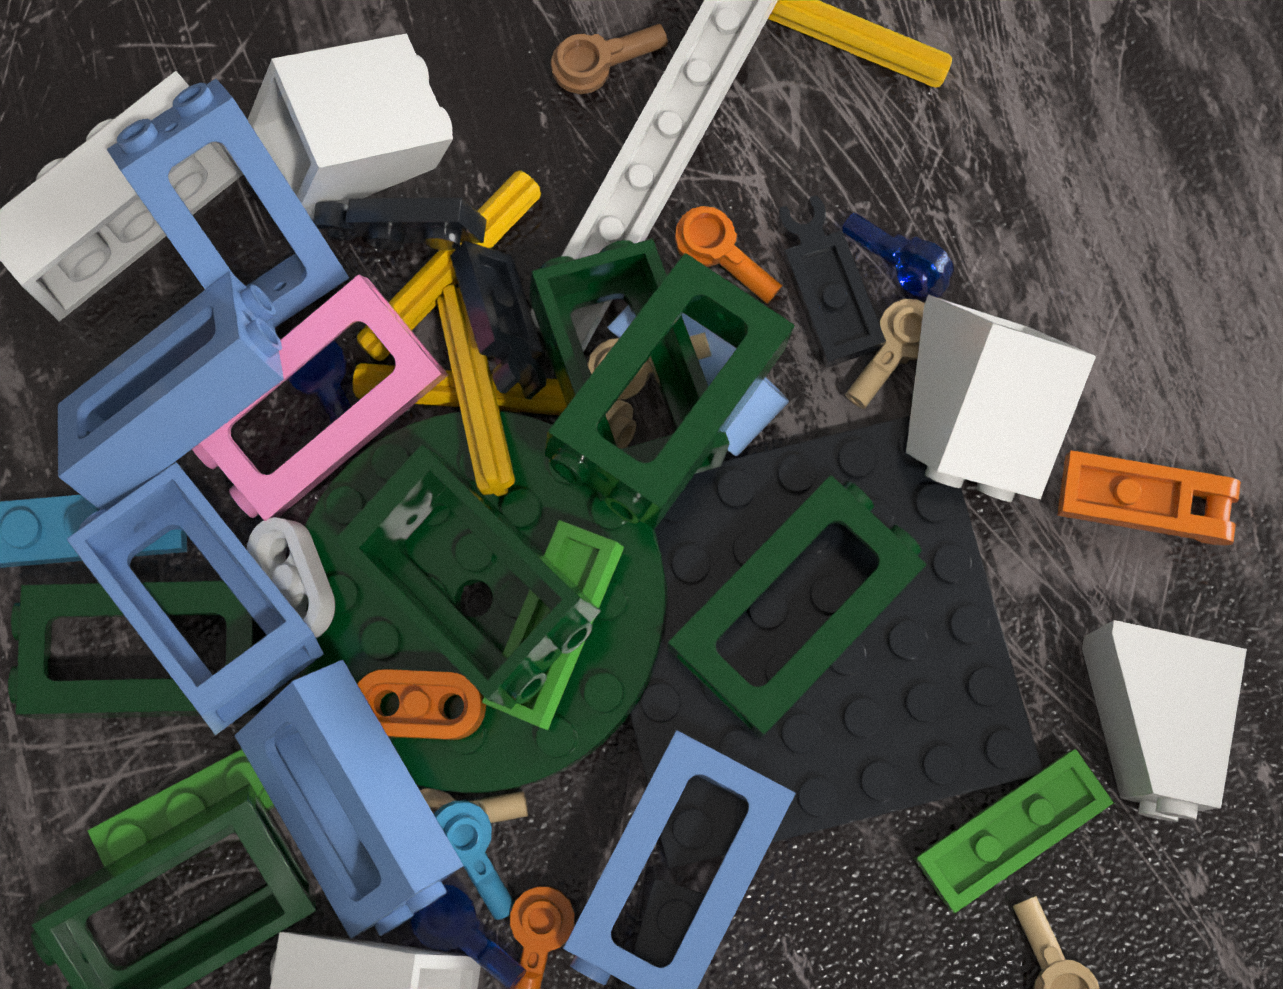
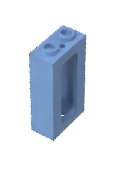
(208, 115)
(169, 392)
(173, 502)
(349, 801)
(591, 938)

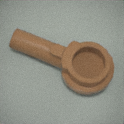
(584, 61)

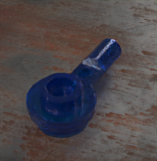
(920, 264)
(323, 378)
(454, 925)

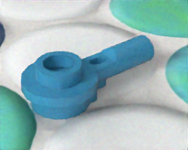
(470, 834)

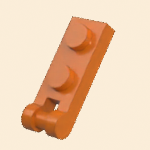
(1147, 497)

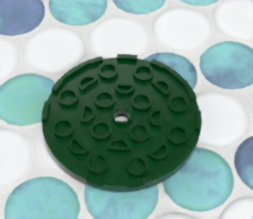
(377, 635)

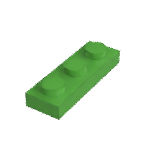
(589, 564)
(174, 805)
(1013, 830)

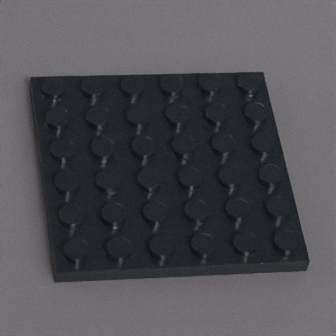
(902, 715)

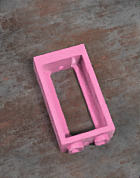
(412, 378)

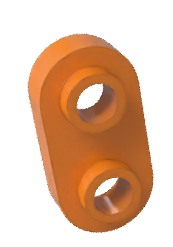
(422, 703)

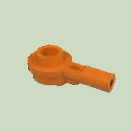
(710, 239)
(540, 923)

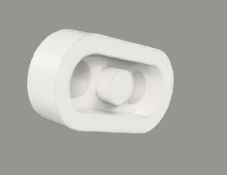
(300, 576)

